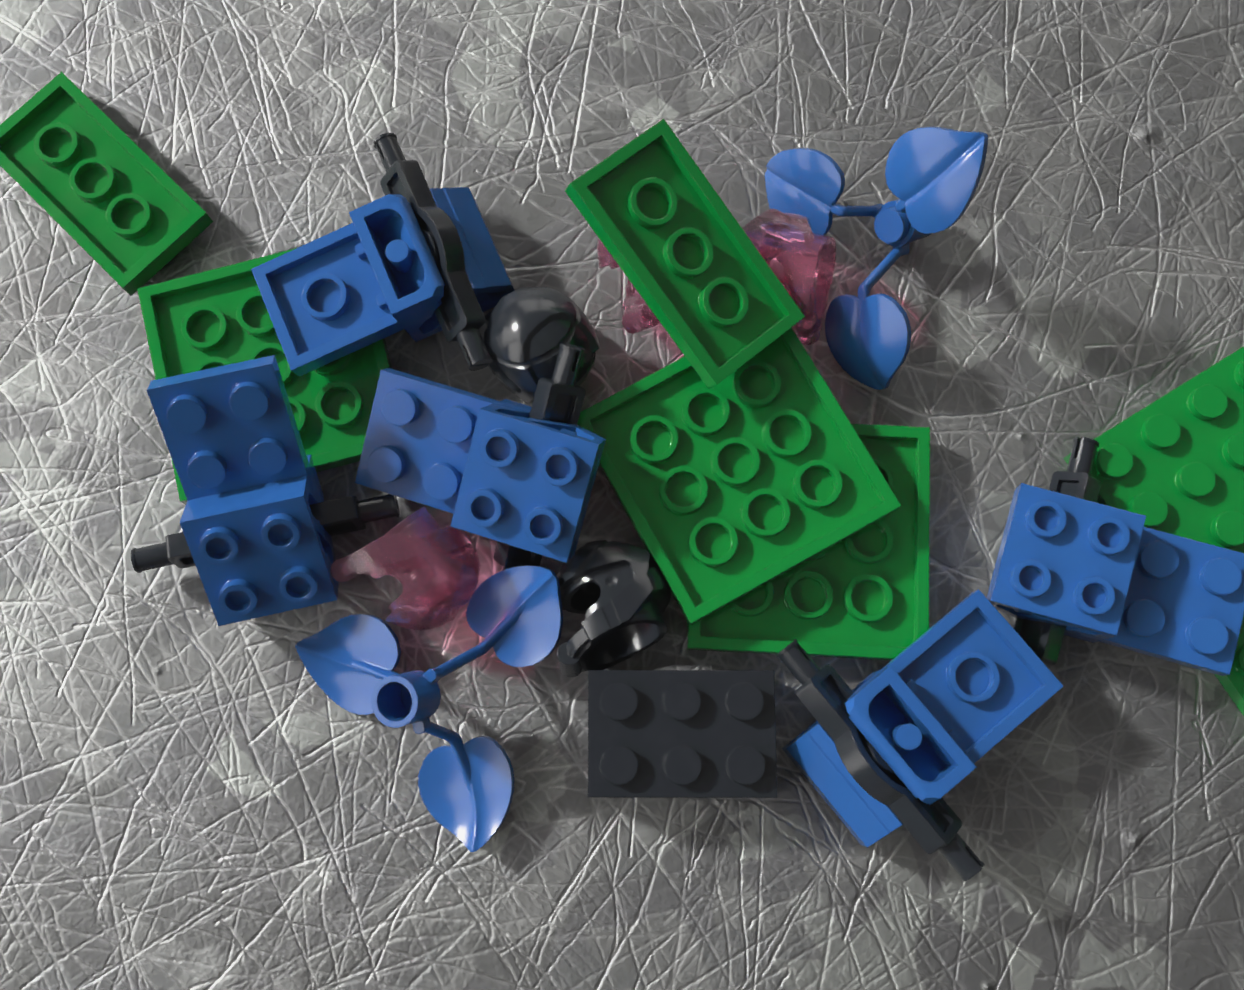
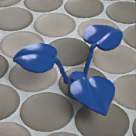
(935, 180)
(460, 783)

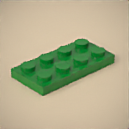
(98, 184)
(684, 253)

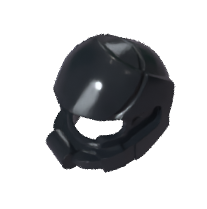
(527, 336)
(622, 605)

